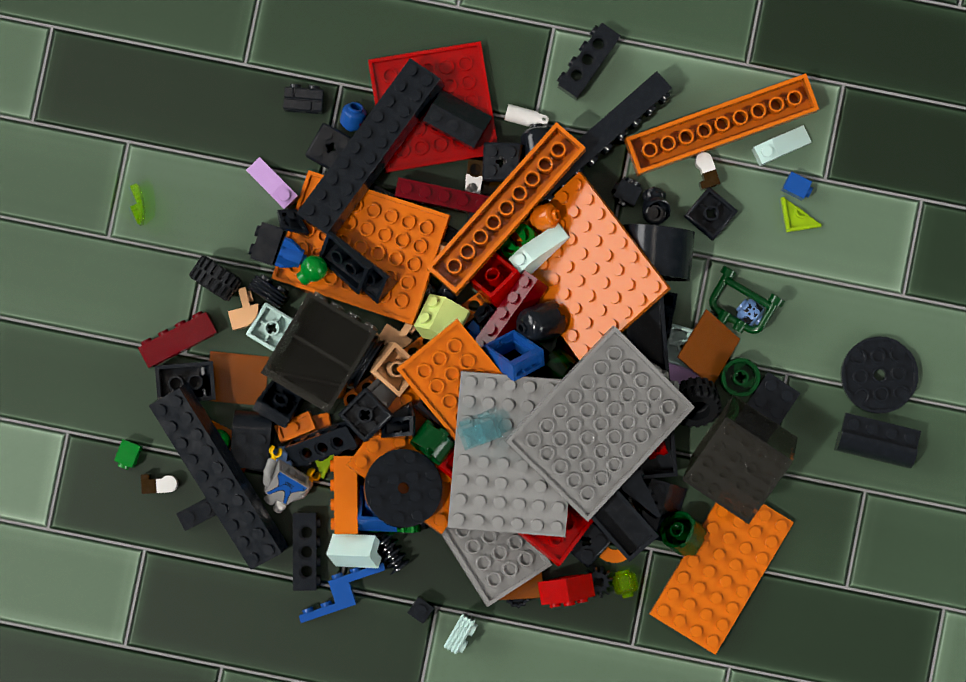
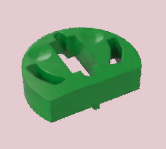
(523, 233)

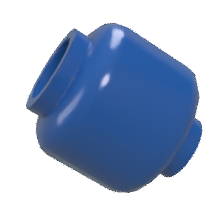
(352, 116)

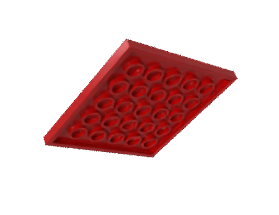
(464, 77)

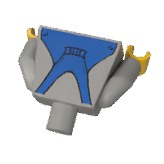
(284, 481)

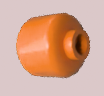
(545, 217)

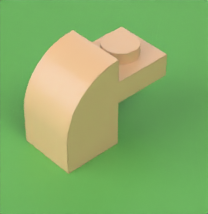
(244, 316)
(391, 334)

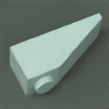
(781, 145)
(539, 249)

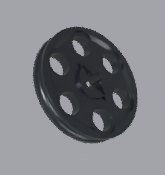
(366, 362)

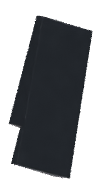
(355, 268)

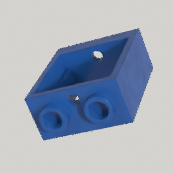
(530, 360)

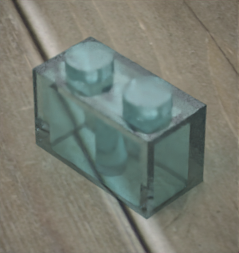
(479, 430)

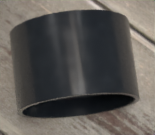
(666, 248)

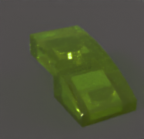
(139, 208)

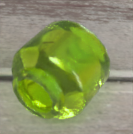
(625, 583)

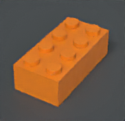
(345, 496)

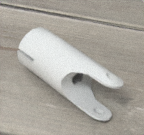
(524, 116)

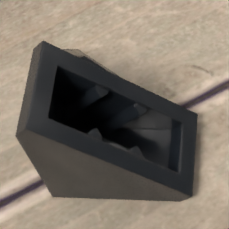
(401, 424)

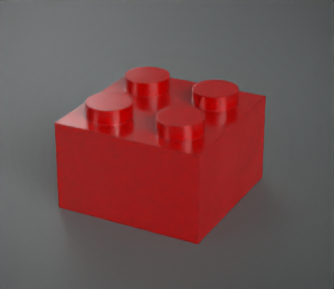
(495, 279)
(566, 590)

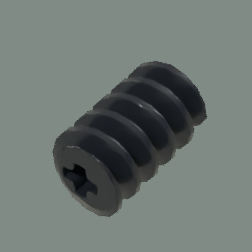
(392, 552)

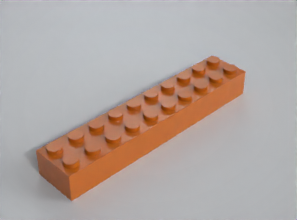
(721, 124)
(506, 208)

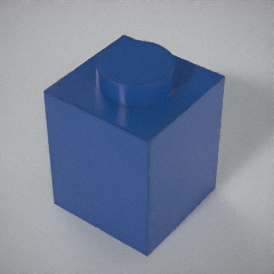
(797, 186)

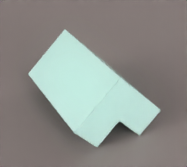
(354, 550)

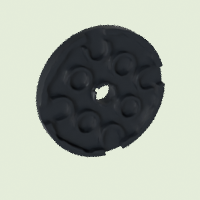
(899, 375)
(383, 494)

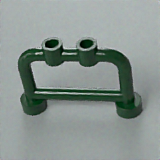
(739, 325)

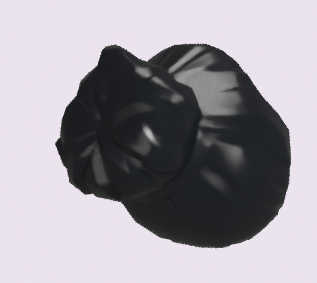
(655, 207)

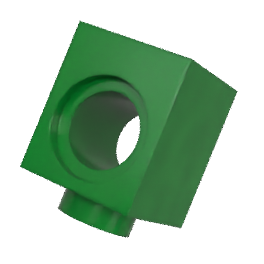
(128, 454)

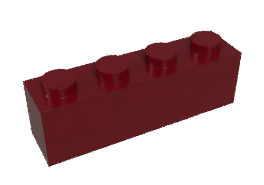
(178, 339)

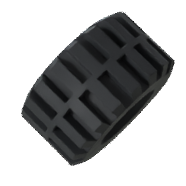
(215, 278)
(704, 398)

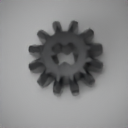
(597, 588)

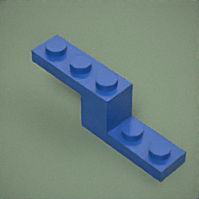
(341, 592)

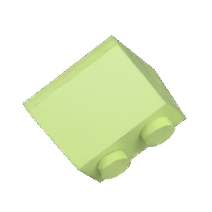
(438, 314)

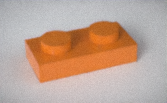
(297, 427)

